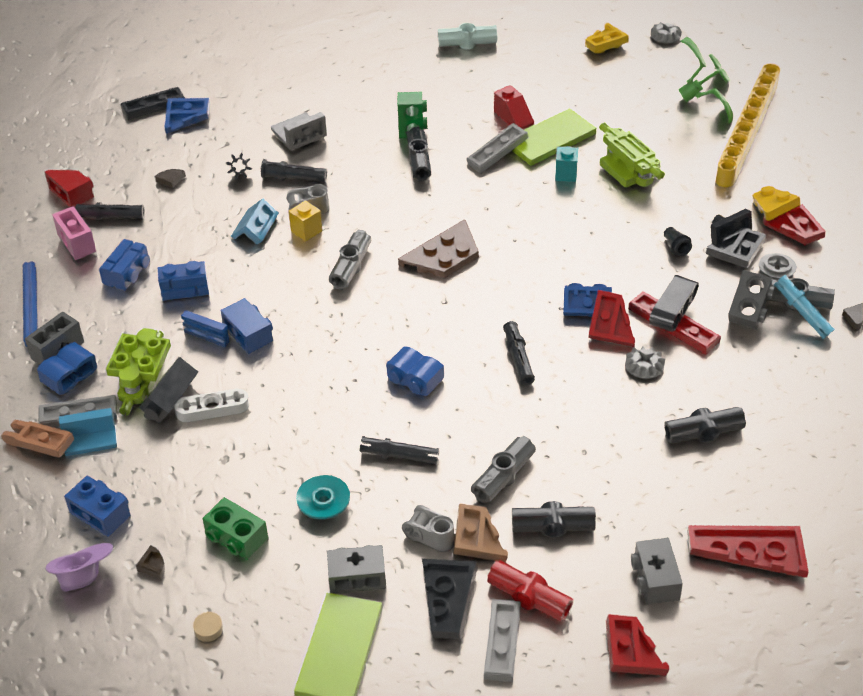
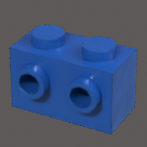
(98, 505)

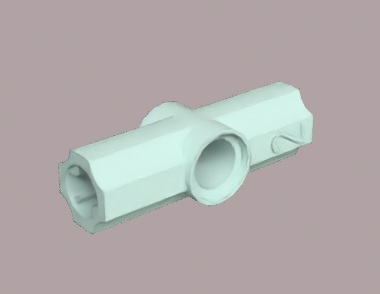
(467, 35)

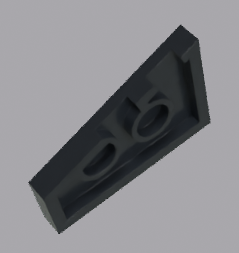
(448, 594)

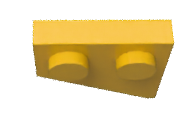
(608, 38)
(774, 201)

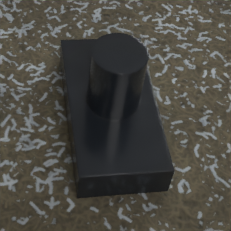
(724, 226)

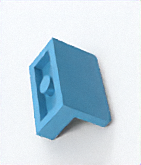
(256, 221)
(90, 431)

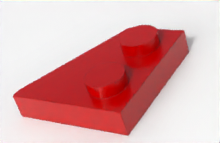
(798, 225)
(611, 320)
(631, 647)

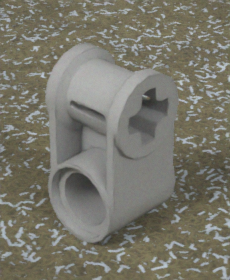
(315, 195)
(430, 528)

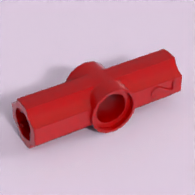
(530, 590)

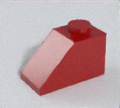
(512, 107)
(70, 186)

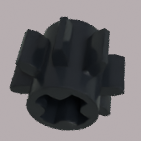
(233, 169)

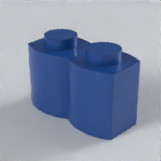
(67, 368)
(415, 370)

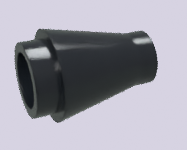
(678, 242)

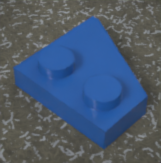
(185, 112)

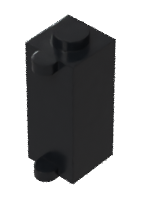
(168, 390)

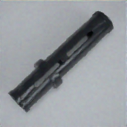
(110, 211)
(512, 333)
(399, 450)

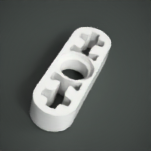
(202, 400)

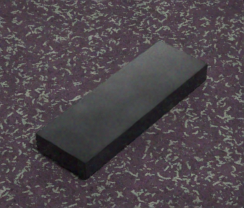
(149, 103)

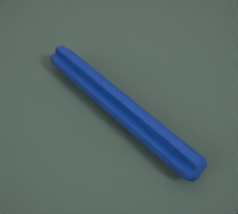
(29, 299)

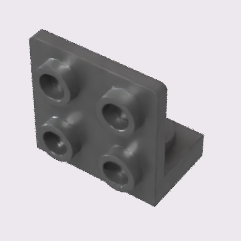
(301, 129)

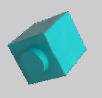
(566, 164)

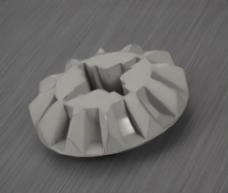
(666, 32)
(786, 265)
(644, 369)

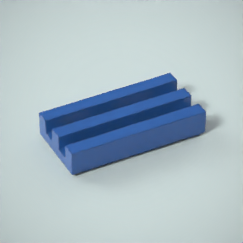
(205, 328)

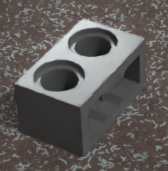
(745, 298)

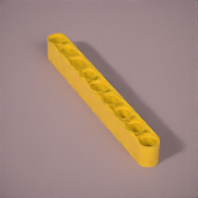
(747, 125)

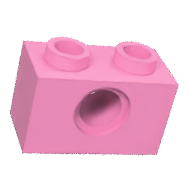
(74, 233)

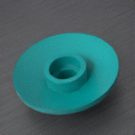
(323, 497)

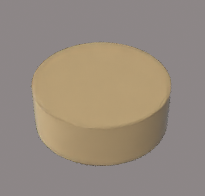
(208, 626)

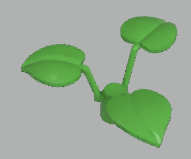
(693, 88)

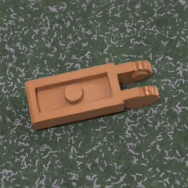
(38, 438)

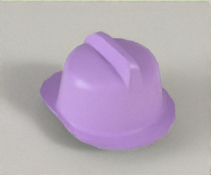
(79, 568)

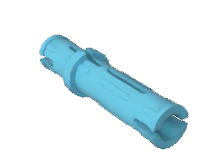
(803, 306)

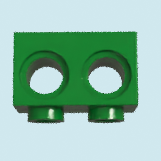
(411, 116)
(235, 528)

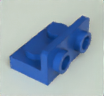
(581, 299)

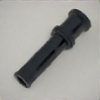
(284, 170)

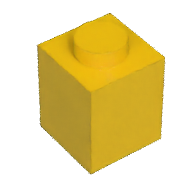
(305, 220)

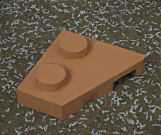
(477, 535)

